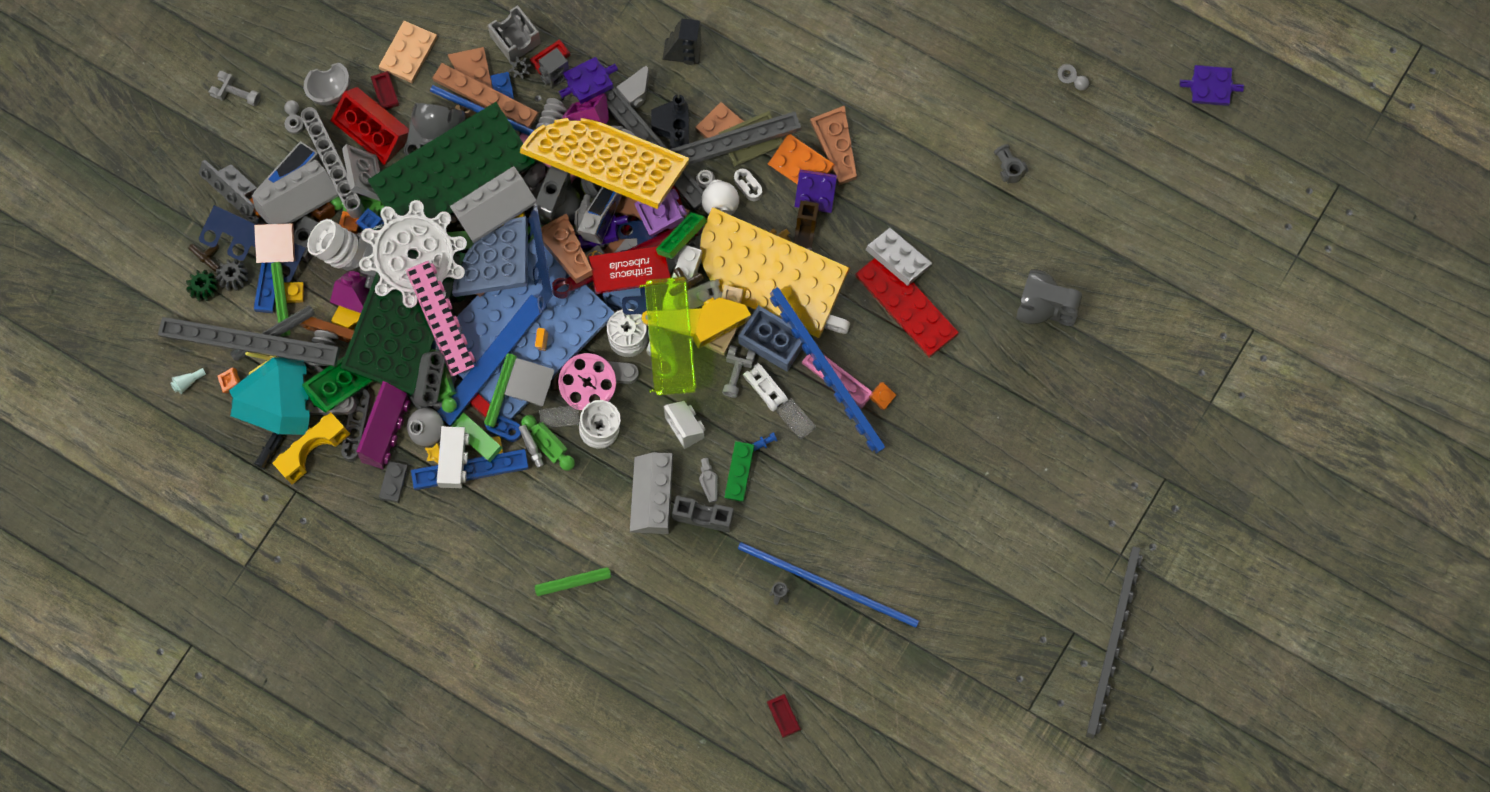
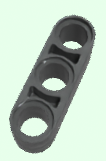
(435, 371)

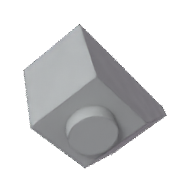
(635, 88)

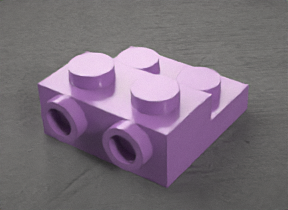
(666, 216)

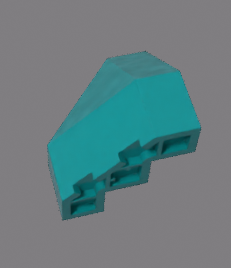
(273, 397)

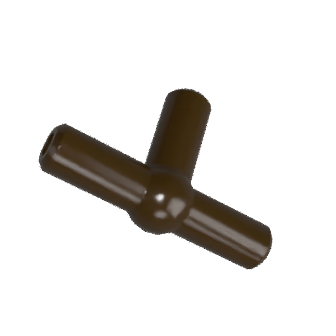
(204, 257)
(690, 282)

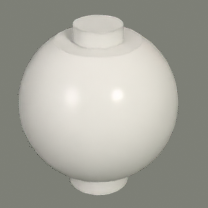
(720, 196)

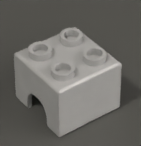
(515, 34)

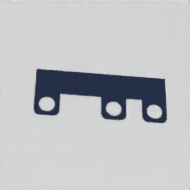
(243, 233)
(641, 233)
(541, 264)

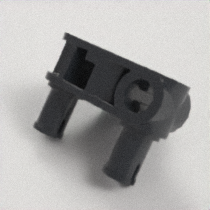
(671, 117)

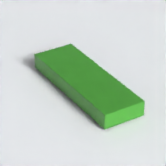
(478, 437)

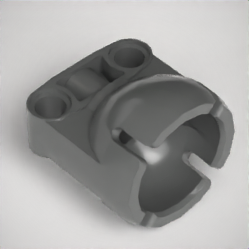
(429, 122)
(555, 205)
(1046, 300)

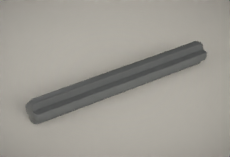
(281, 327)

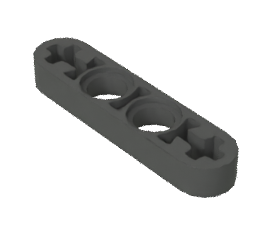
(356, 425)

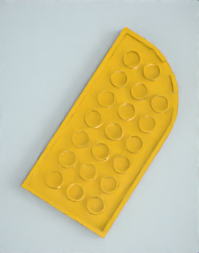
(607, 158)
(762, 261)

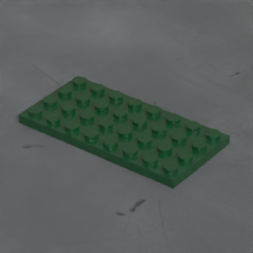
(452, 164)
(391, 337)

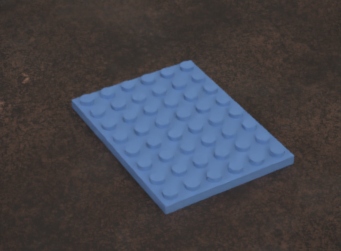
(569, 325)

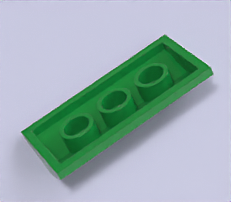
(333, 386)

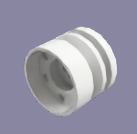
(332, 243)
(627, 343)
(596, 414)

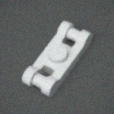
(765, 387)

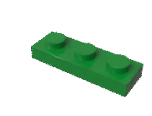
(681, 235)
(739, 471)

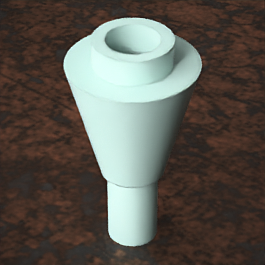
(183, 382)

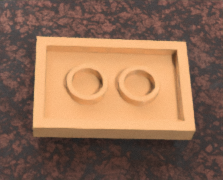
(408, 51)

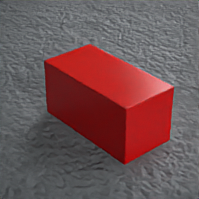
(480, 405)

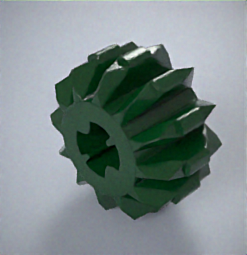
(209, 285)

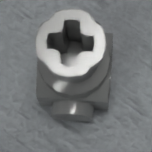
(1010, 163)

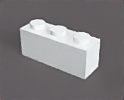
(452, 457)

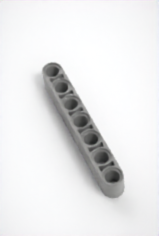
(327, 156)

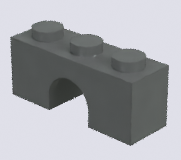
(690, 512)

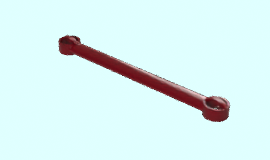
(571, 284)

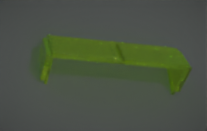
(670, 336)

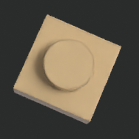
(732, 293)

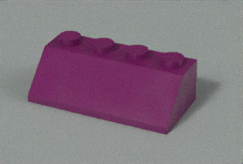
(383, 426)

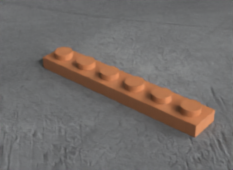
(484, 95)

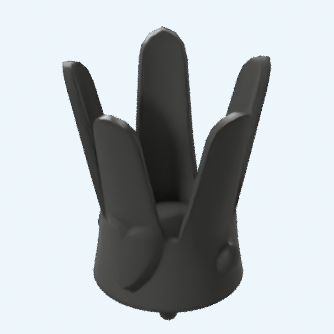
(780, 591)

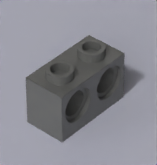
(552, 68)

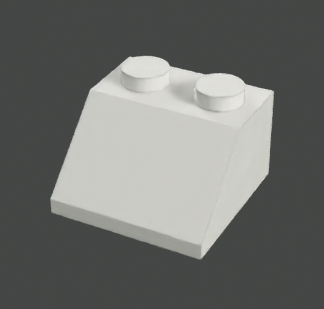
(683, 423)

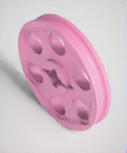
(588, 371)

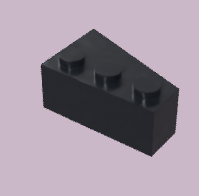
(684, 43)

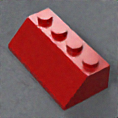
(370, 125)

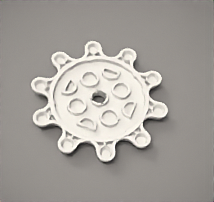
(408, 233)

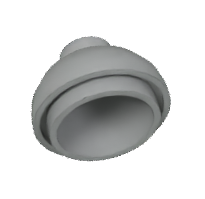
(430, 427)

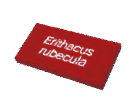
(627, 269)

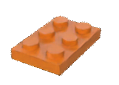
(795, 155)

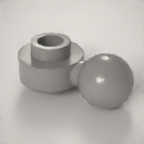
(1080, 82)
(292, 108)

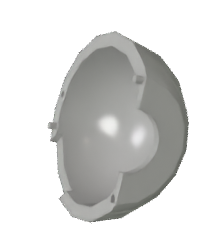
(327, 86)

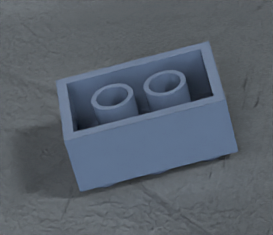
(770, 338)

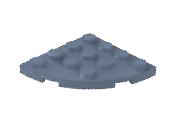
(496, 261)

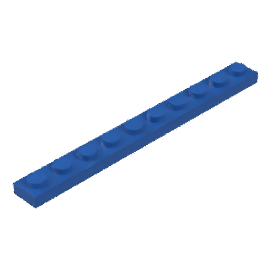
(821, 363)

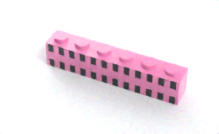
(439, 317)

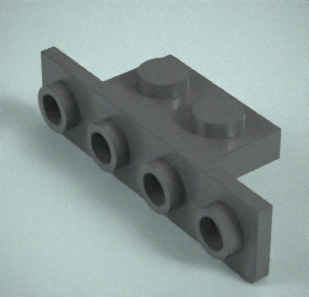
(231, 186)

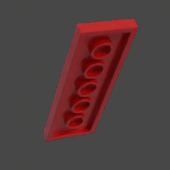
(908, 307)

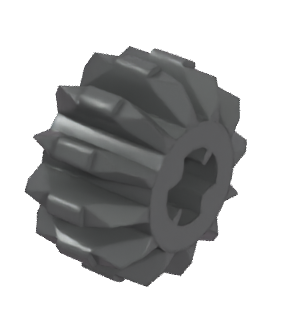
(225, 278)

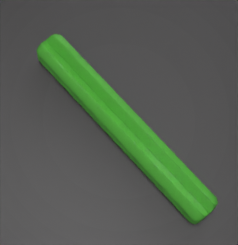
(279, 291)
(498, 395)
(572, 581)

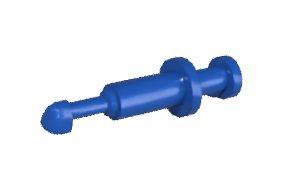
(762, 443)

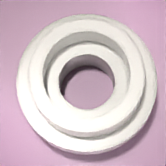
(704, 174)

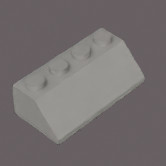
(295, 195)
(493, 204)
(651, 493)

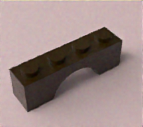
(806, 224)

